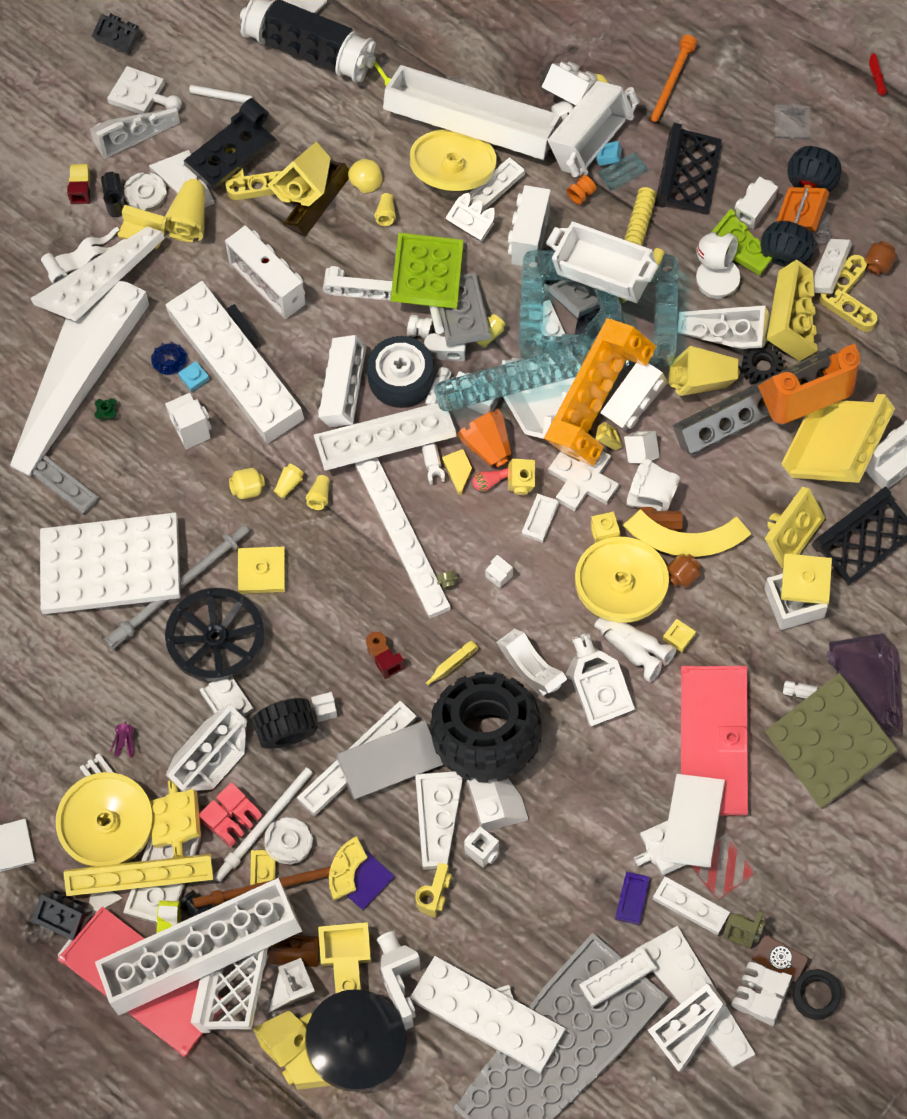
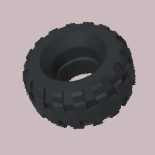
(486, 753)

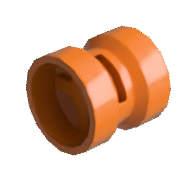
(580, 190)

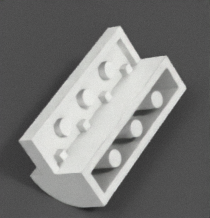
(890, 458)

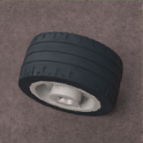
(400, 371)

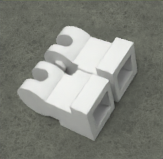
(768, 1003)

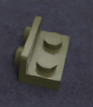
(743, 931)

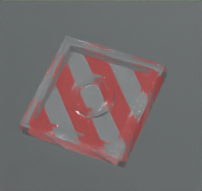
(727, 869)

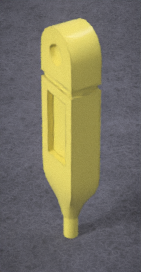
(454, 661)

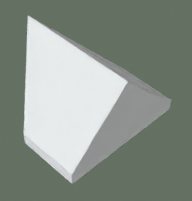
(291, 985)

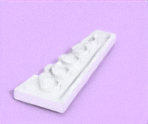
(683, 977)

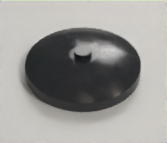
(355, 1040)

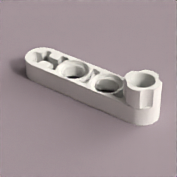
(338, 285)

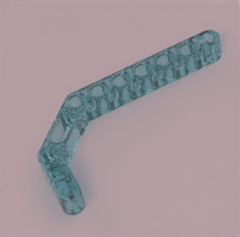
(531, 371)

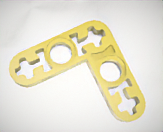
(239, 180)
(842, 298)

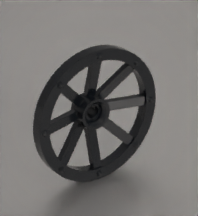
(214, 630)

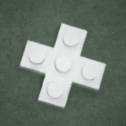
(582, 480)

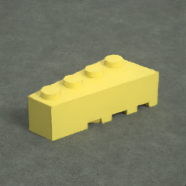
(793, 312)

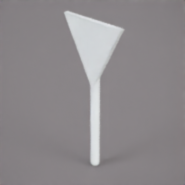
(96, 901)

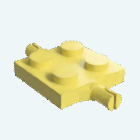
(175, 819)

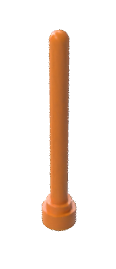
(687, 45)

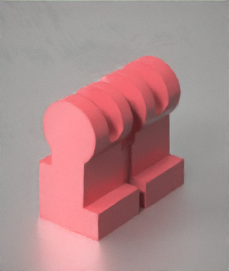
(218, 815)

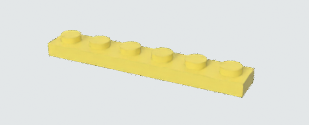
(138, 874)

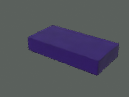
(632, 898)

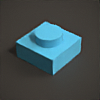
(610, 153)
(193, 376)

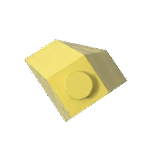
(304, 178)
(702, 371)

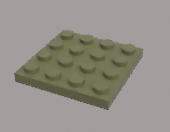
(831, 740)

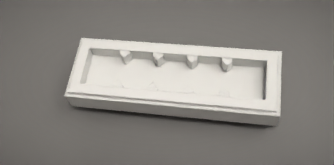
(831, 265)
(617, 977)

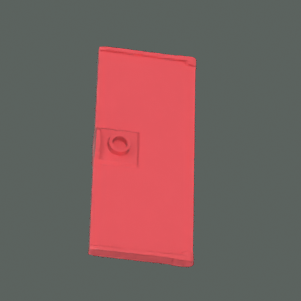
(716, 730)
(165, 1016)

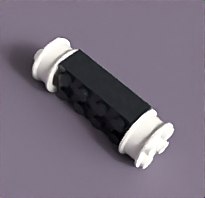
(308, 37)

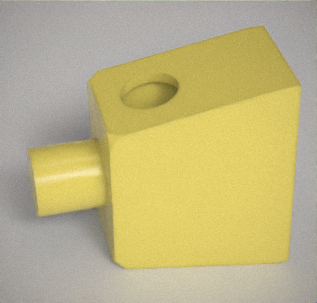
(283, 1036)

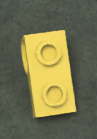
(441, 880)

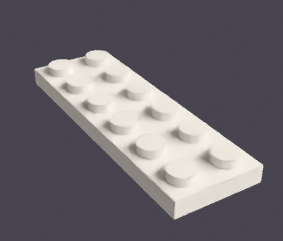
(384, 436)
(487, 1014)

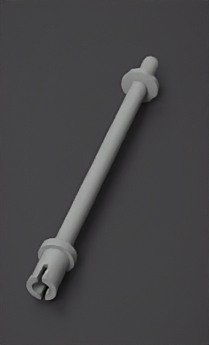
(127, 628)

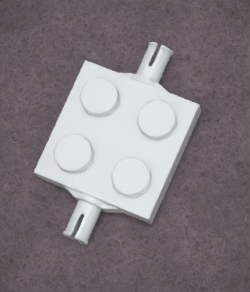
(654, 841)

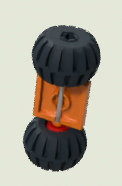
(814, 175)

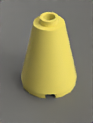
(186, 213)

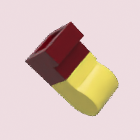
(79, 184)

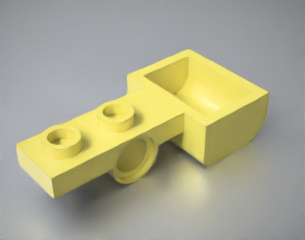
(344, 949)

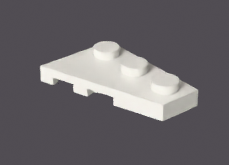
(175, 173)

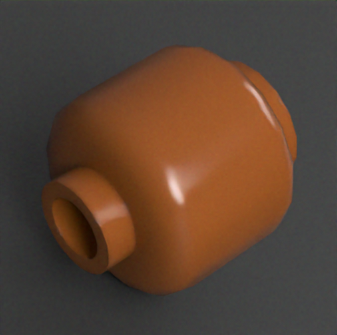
(880, 258)
(684, 570)

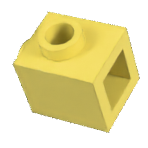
(521, 476)

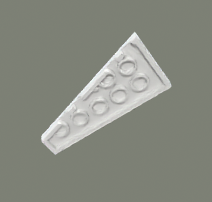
(86, 285)

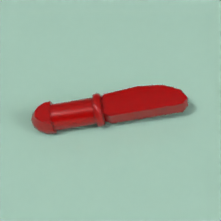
(877, 74)

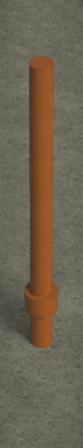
(218, 897)

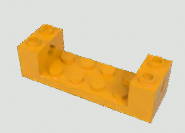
(591, 387)

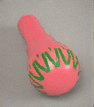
(487, 479)

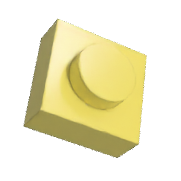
(679, 635)

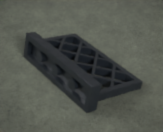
(670, 164)
(849, 524)

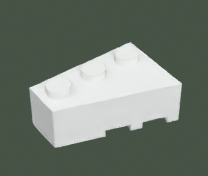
(634, 396)
(687, 1025)

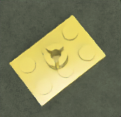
(794, 525)

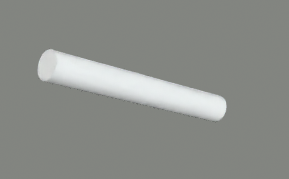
(219, 94)
(437, 321)

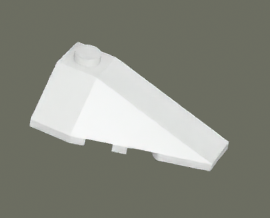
(128, 131)
(729, 326)
(496, 803)

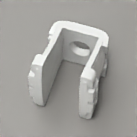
(652, 487)

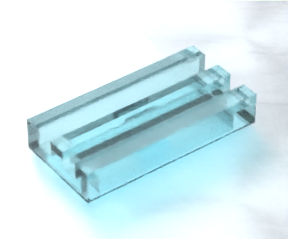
(621, 168)

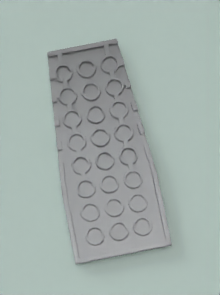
(586, 1049)

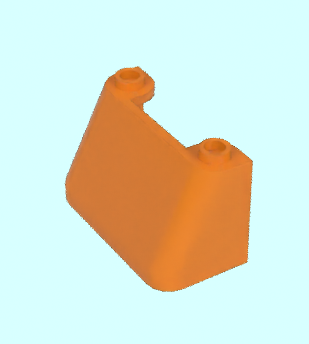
(790, 400)

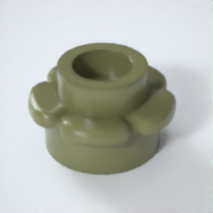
(447, 579)

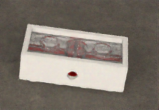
(266, 271)

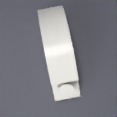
(529, 664)

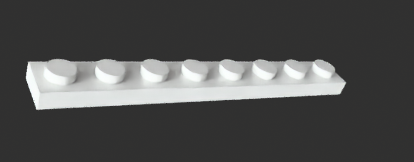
(403, 537)

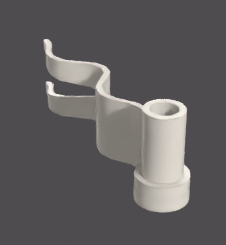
(64, 263)

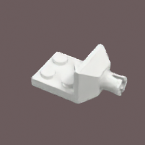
(598, 682)
(396, 964)

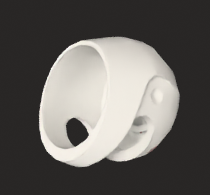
(712, 250)

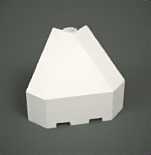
(537, 406)

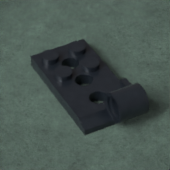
(245, 122)

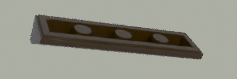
(304, 217)

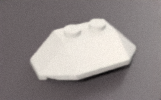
(209, 751)

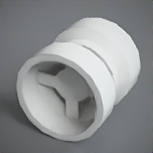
(419, 326)

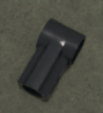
(113, 193)

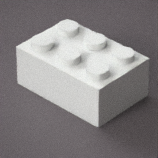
(529, 223)

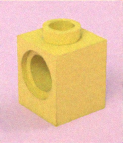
(604, 526)

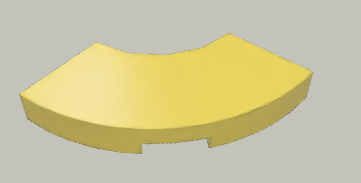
(344, 867)

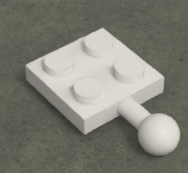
(138, 92)

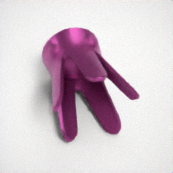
(123, 733)

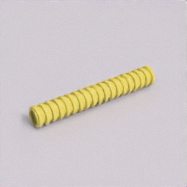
(640, 218)

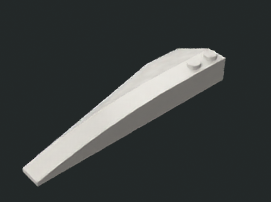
(74, 367)

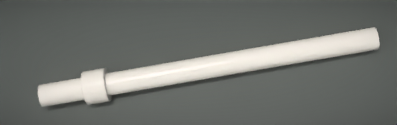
(233, 859)

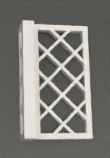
(211, 984)

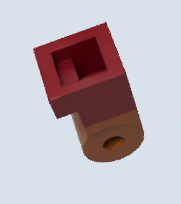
(382, 656)

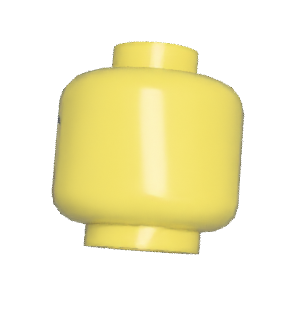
(246, 483)

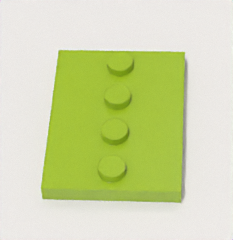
(427, 270)

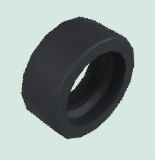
(828, 979)

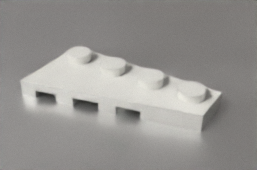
(437, 811)

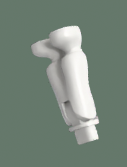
(636, 646)

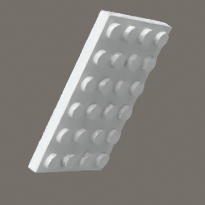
(109, 563)

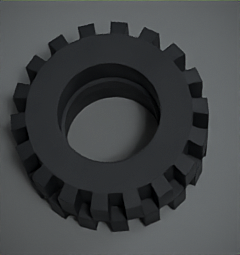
(284, 723)

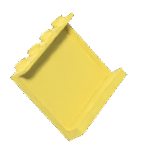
(838, 440)

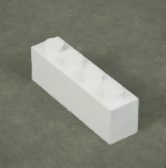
(342, 381)

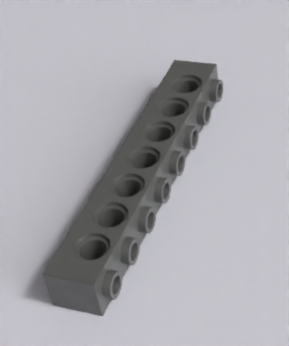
(729, 408)

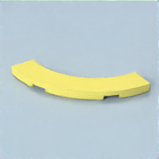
(686, 543)

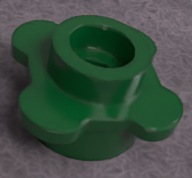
(107, 414)

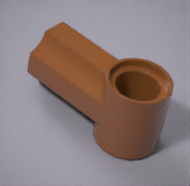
(668, 519)

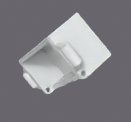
(591, 126)
(602, 261)

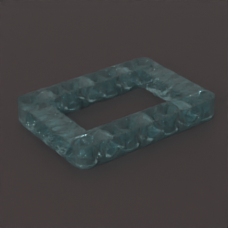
(533, 298)

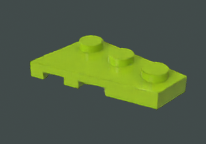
(748, 248)

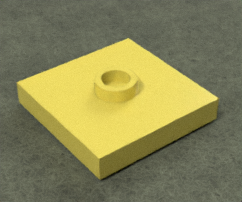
(261, 570)
(806, 579)

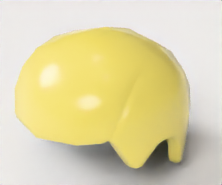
(365, 175)

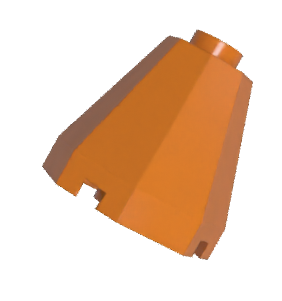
(488, 438)

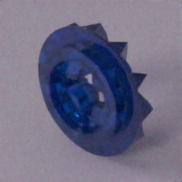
(170, 366)

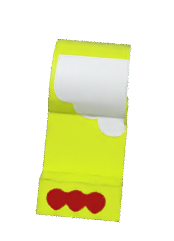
(167, 914)

